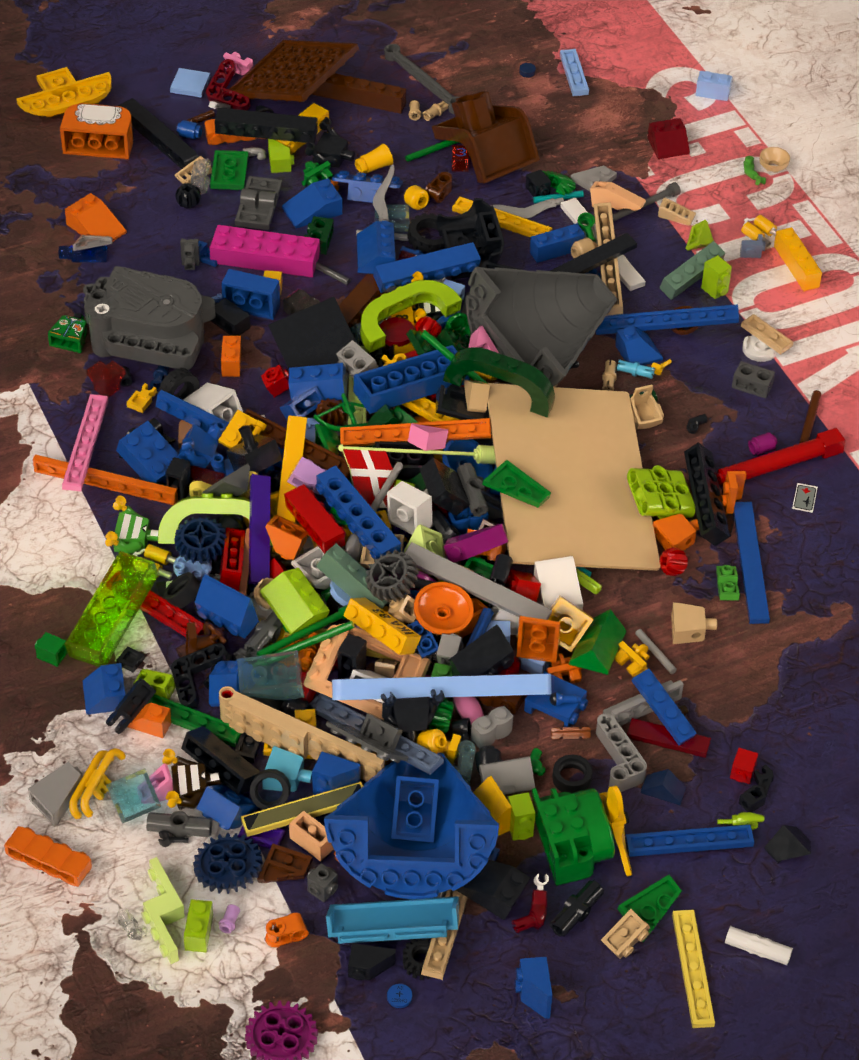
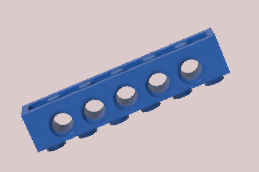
(356, 513)

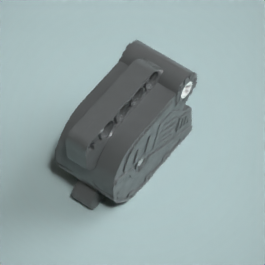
(147, 318)

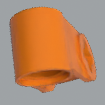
(287, 929)

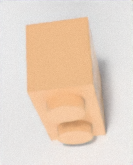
(310, 835)

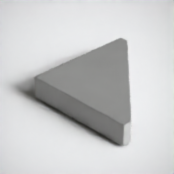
(91, 241)

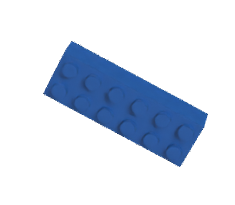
(402, 380)

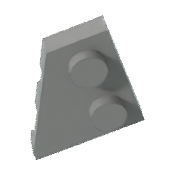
(588, 177)

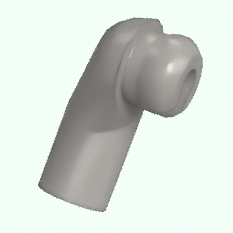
(259, 152)

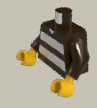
(188, 781)

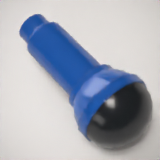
(557, 698)

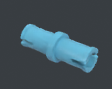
(635, 369)

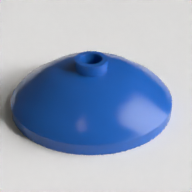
(455, 461)

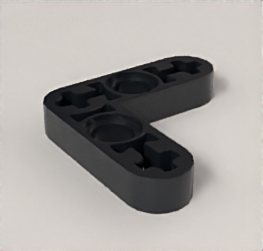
(190, 668)

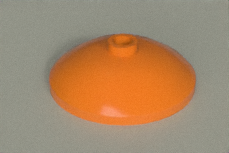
(446, 600)

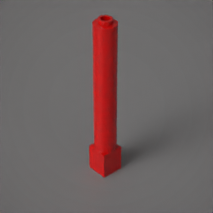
(826, 445)

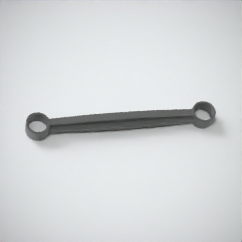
(392, 53)

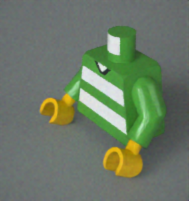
(131, 530)

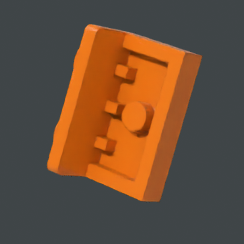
(733, 489)

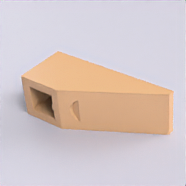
(619, 197)

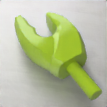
(744, 818)

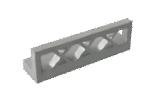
(637, 706)

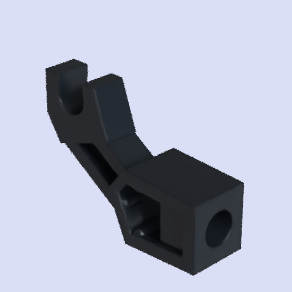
(761, 790)

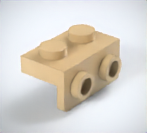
(626, 934)

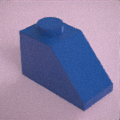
(302, 404)

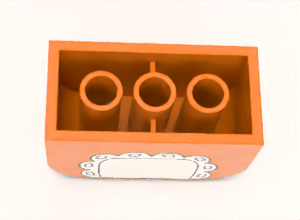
(97, 131)

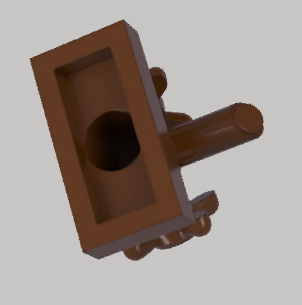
(197, 642)

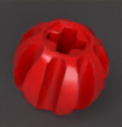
(428, 324)
(673, 561)

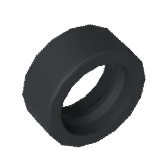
(182, 590)
(576, 762)
(269, 773)

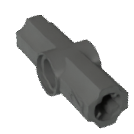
(473, 489)
(266, 632)
(170, 822)

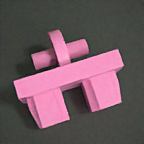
(242, 66)

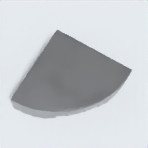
(216, 104)

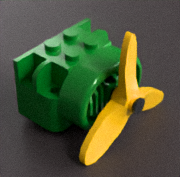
(580, 831)

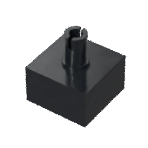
(255, 450)

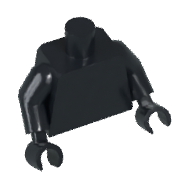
(330, 147)
(411, 713)

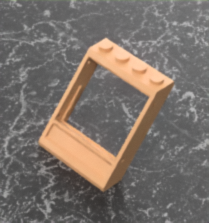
(410, 666)

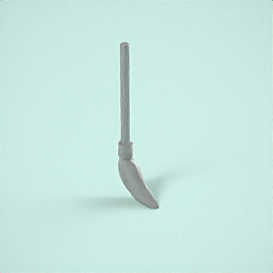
(353, 545)

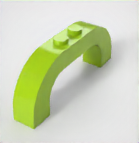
(401, 298)
(200, 505)

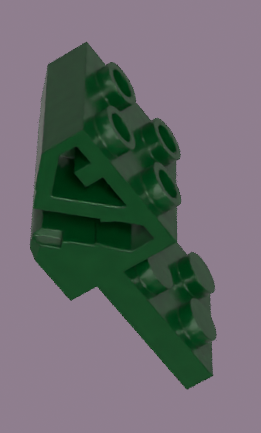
(446, 338)

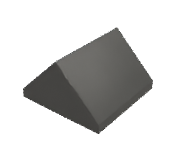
(233, 483)

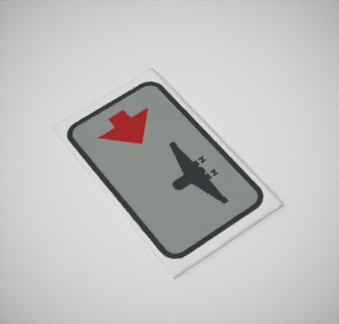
(804, 497)

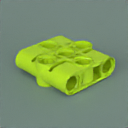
(660, 492)

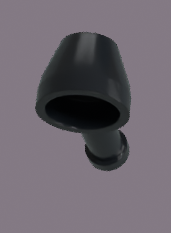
(462, 727)

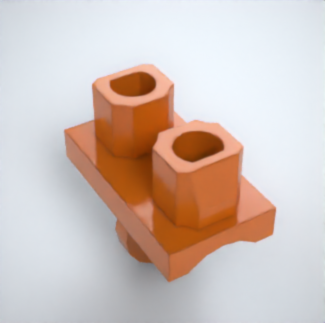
(563, 668)

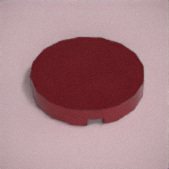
(395, 331)

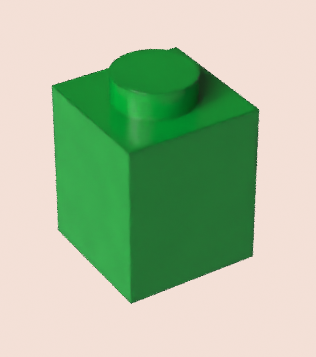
(51, 649)

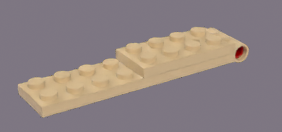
(289, 733)

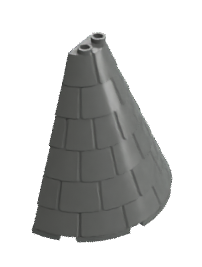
(538, 314)

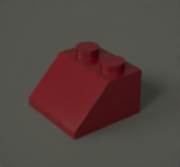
(668, 138)

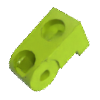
(161, 682)

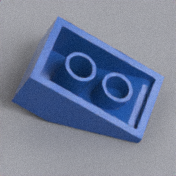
(316, 200)
(415, 809)

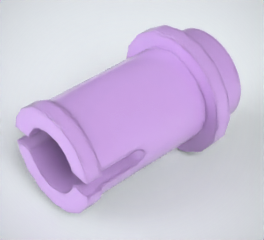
(227, 924)

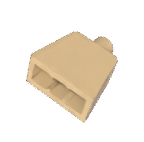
(690, 623)

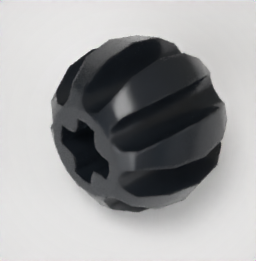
(188, 195)

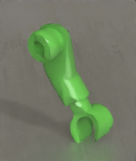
(750, 172)

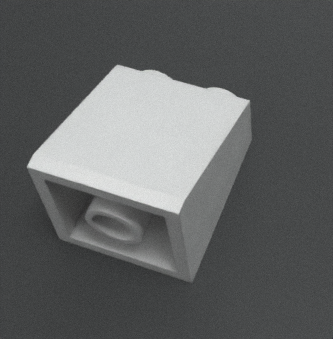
(216, 401)
(558, 578)

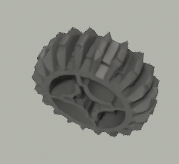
(397, 565)

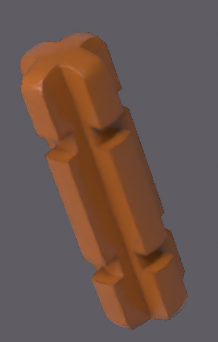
(571, 732)

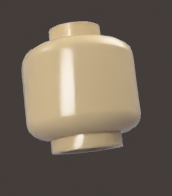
(582, 246)

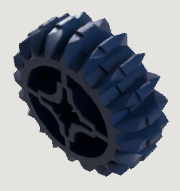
(188, 540)

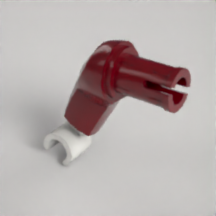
(538, 908)

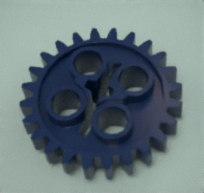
(227, 863)

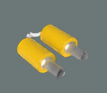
(760, 224)
(159, 555)

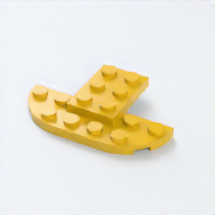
(63, 91)

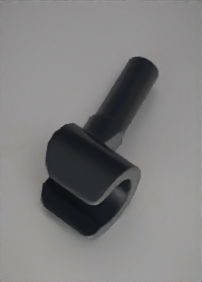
(167, 840)

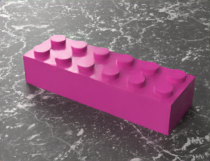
(265, 250)

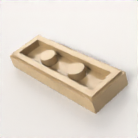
(767, 334)

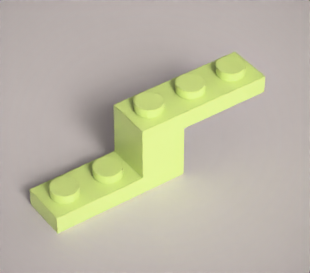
(163, 910)

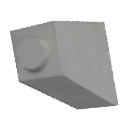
(54, 792)

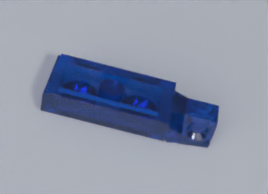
(94, 254)

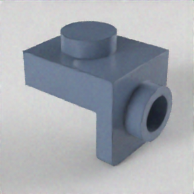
(752, 248)

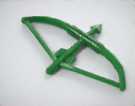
(348, 408)

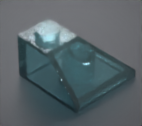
(133, 796)

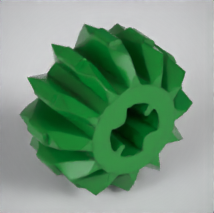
(443, 716)

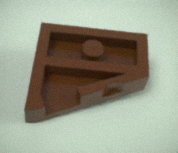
(284, 865)

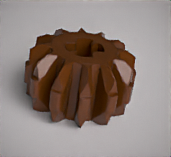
(334, 417)

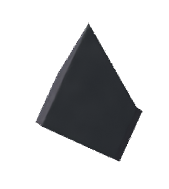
(788, 844)

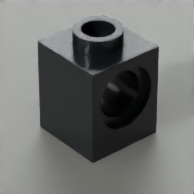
(538, 183)

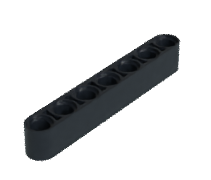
(159, 134)

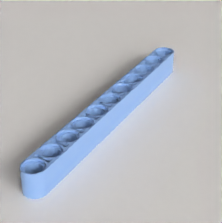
(450, 685)

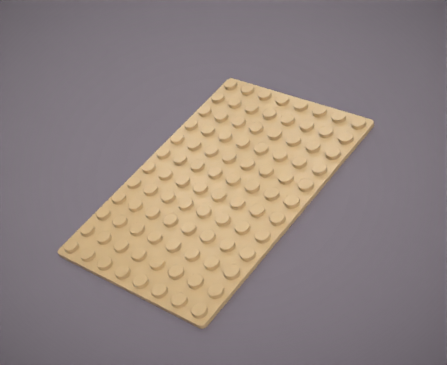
(584, 463)

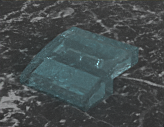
(399, 216)

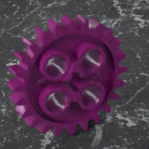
(281, 1033)

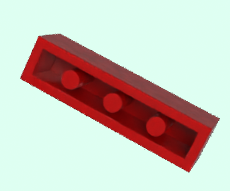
(314, 518)
(232, 558)

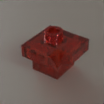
(106, 377)

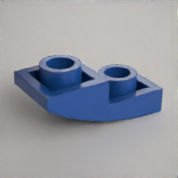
(427, 643)

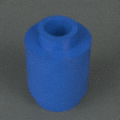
(189, 129)

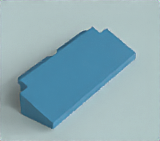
(393, 919)

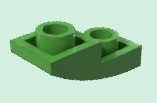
(727, 582)

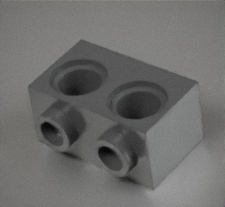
(753, 379)

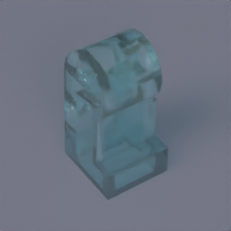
(466, 756)

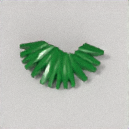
(562, 183)

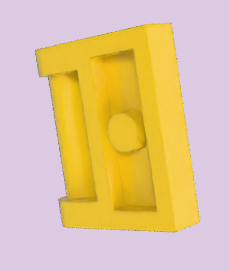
(232, 436)

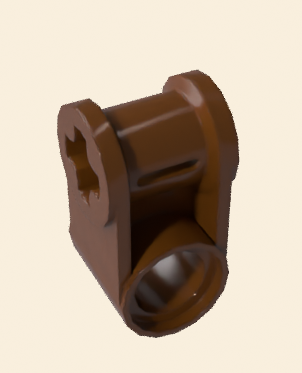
(440, 186)

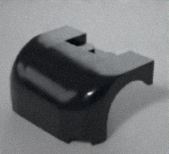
(476, 226)

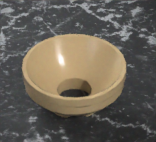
(776, 156)

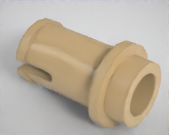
(414, 112)

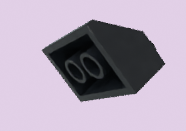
(484, 656)

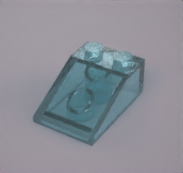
(271, 676)

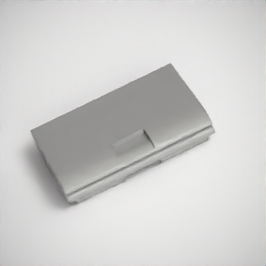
(510, 775)

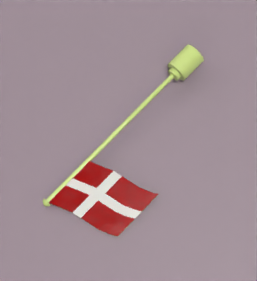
(371, 466)

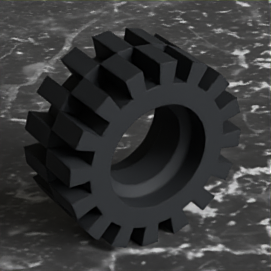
(409, 953)

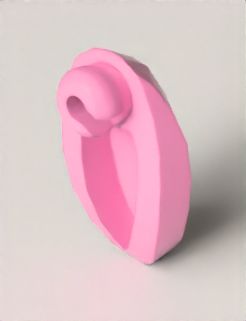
(468, 707)

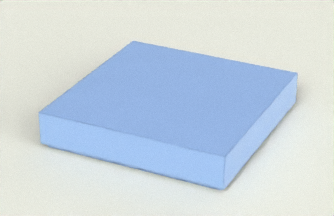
(190, 82)

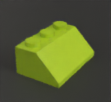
(294, 600)

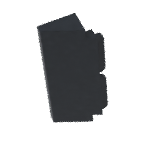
(454, 404)

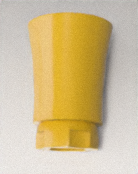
(374, 160)

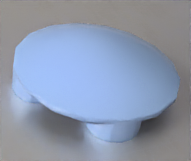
(181, 566)

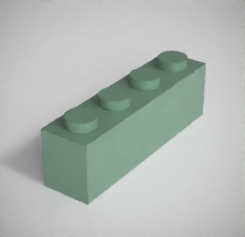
(689, 271)
(347, 574)

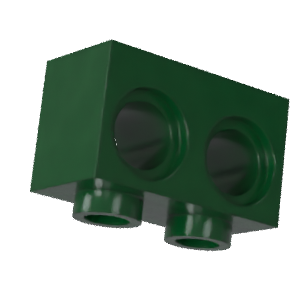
(322, 229)

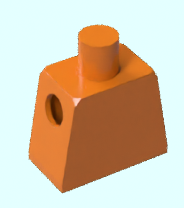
(675, 532)

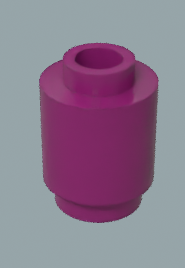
(762, 443)

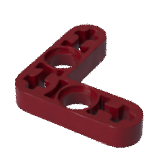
(221, 89)

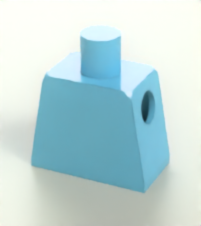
(289, 764)

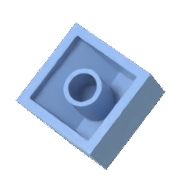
(714, 85)

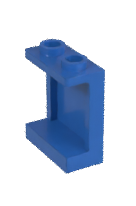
(565, 712)

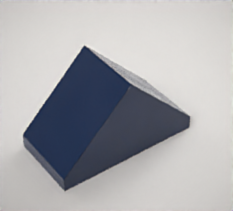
(664, 786)

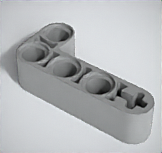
(630, 764)

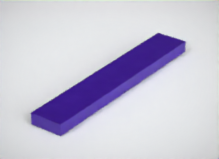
(258, 536)

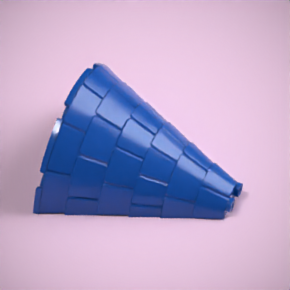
(411, 869)

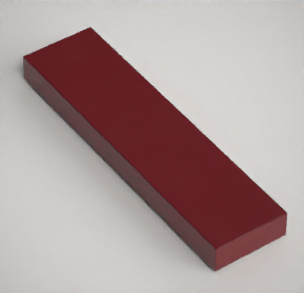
(659, 736)

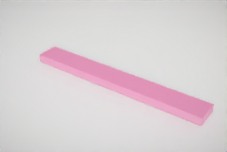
(85, 443)

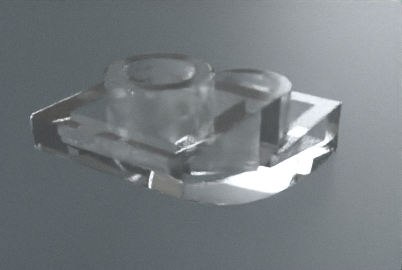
(199, 174)

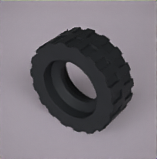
(176, 378)

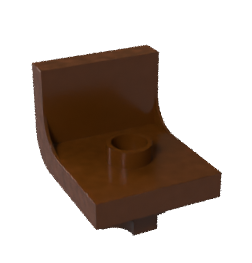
(494, 135)

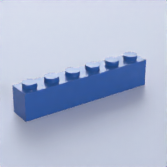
(432, 266)

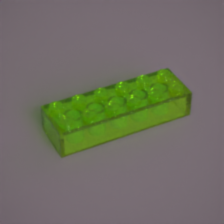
(111, 609)

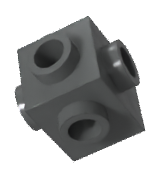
(322, 882)

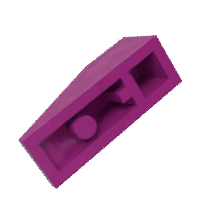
(475, 542)

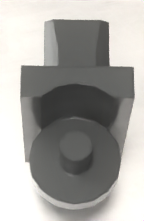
(190, 253)

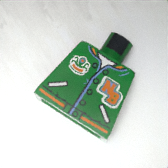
(69, 333)

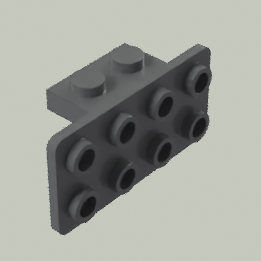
(374, 736)

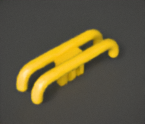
(94, 782)

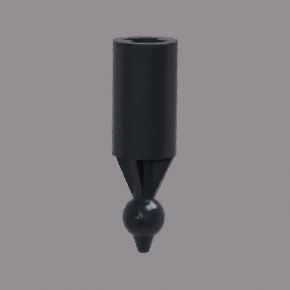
(501, 570)

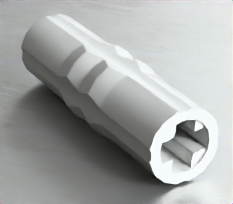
(758, 945)

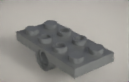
(258, 202)

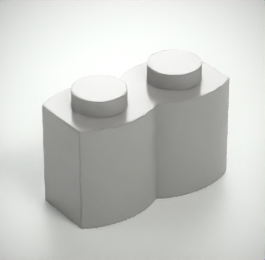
(492, 727)

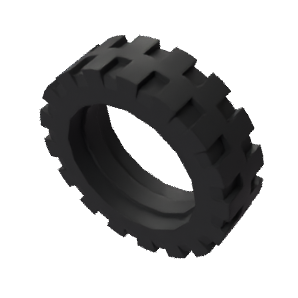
(420, 242)

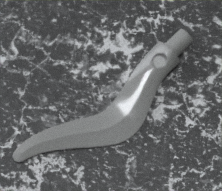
(379, 198)
(532, 210)

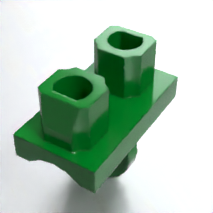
(315, 171)

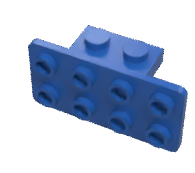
(364, 187)

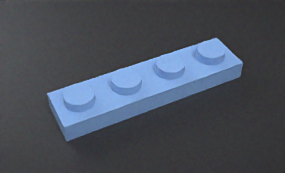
(574, 72)

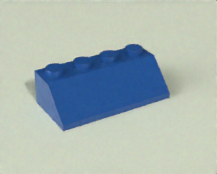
(375, 246)

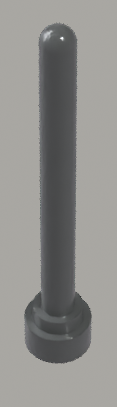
(671, 190)

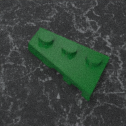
(516, 484)
(653, 901)

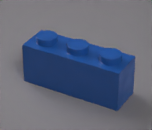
(555, 242)

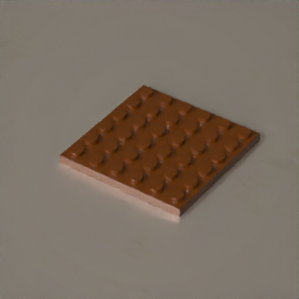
(294, 70)

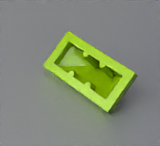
(699, 236)

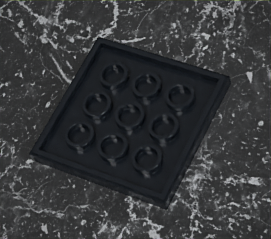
(312, 335)

